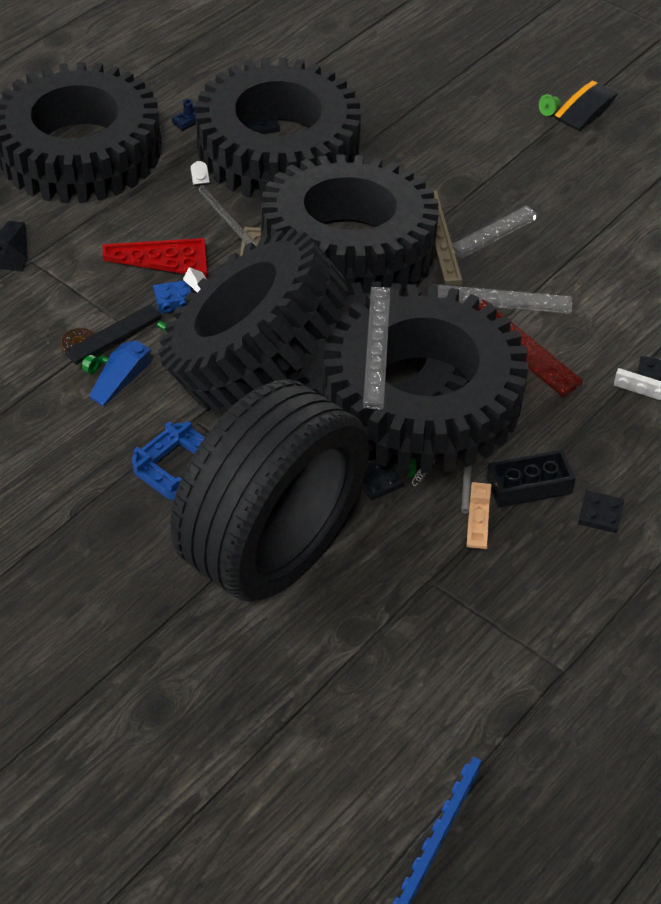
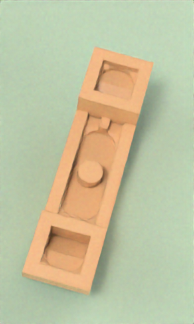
(478, 515)

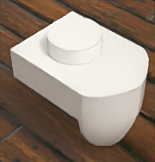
(199, 173)

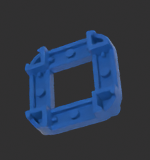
(145, 458)

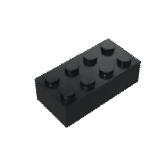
(530, 478)

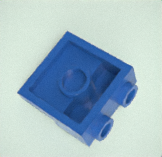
(171, 295)

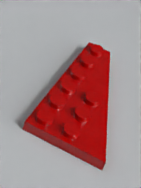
(160, 255)

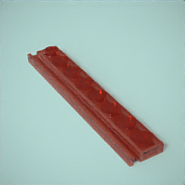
(544, 363)

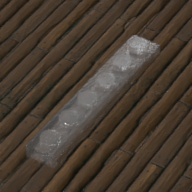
(494, 231)

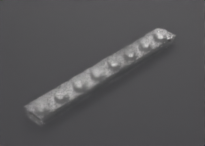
(513, 299)
(376, 348)

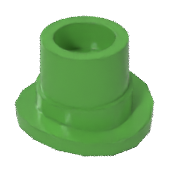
(549, 104)

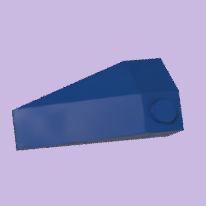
(120, 370)

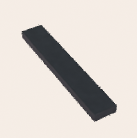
(113, 334)

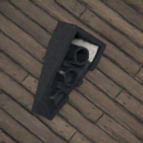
(13, 246)

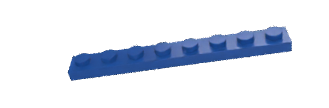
(440, 828)

